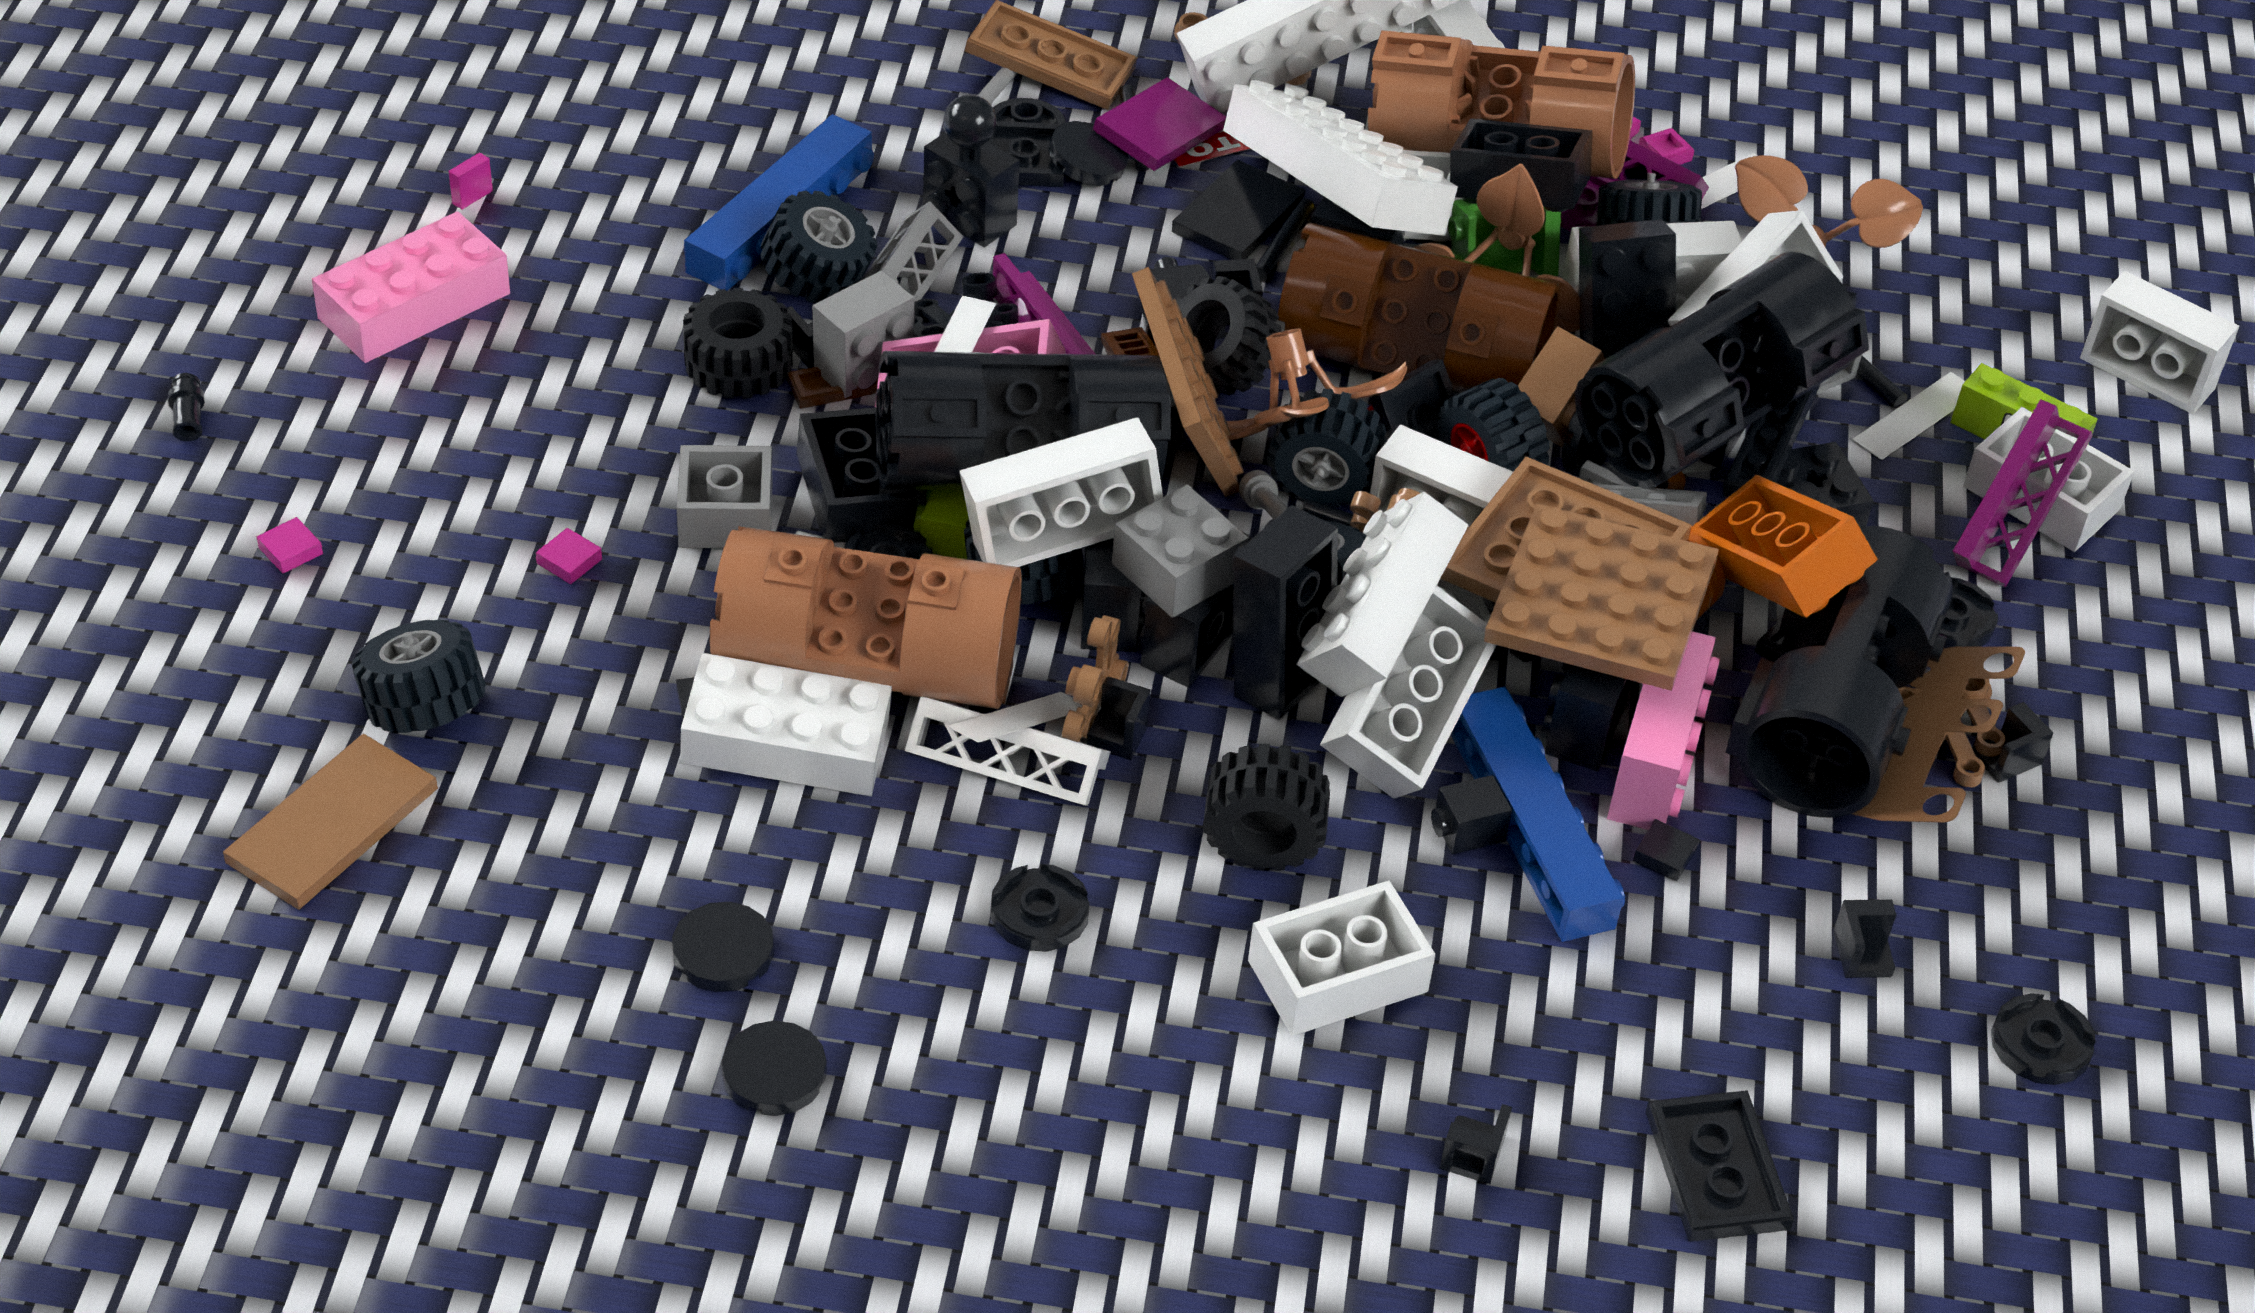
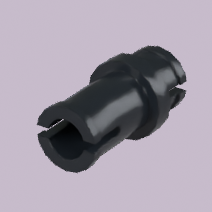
(186, 401)

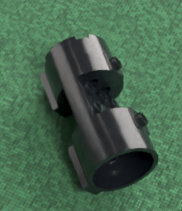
(1719, 368)
(977, 407)
(1831, 711)

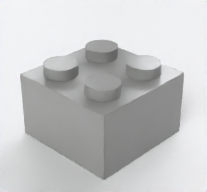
(853, 327)
(721, 491)
(1177, 550)

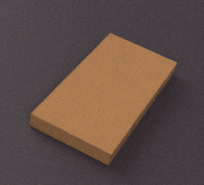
(1051, 54)
(330, 821)

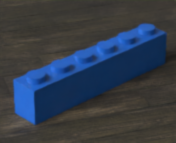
(731, 240)
(1543, 826)

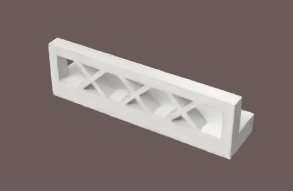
(1040, 741)

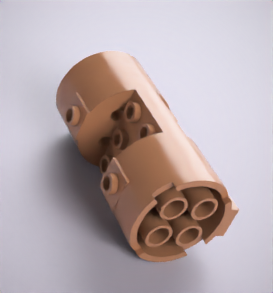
(1437, 83)
(883, 619)

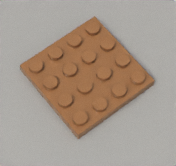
(1188, 381)
(1495, 535)
(1602, 596)

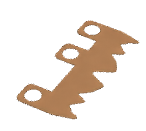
(1929, 717)

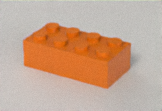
(1786, 545)

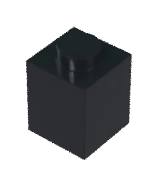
(1471, 814)

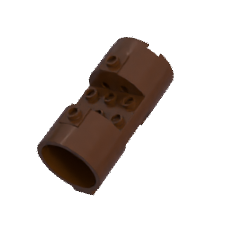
(1400, 304)

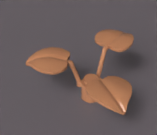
(1881, 206)
(1518, 210)
(1290, 360)

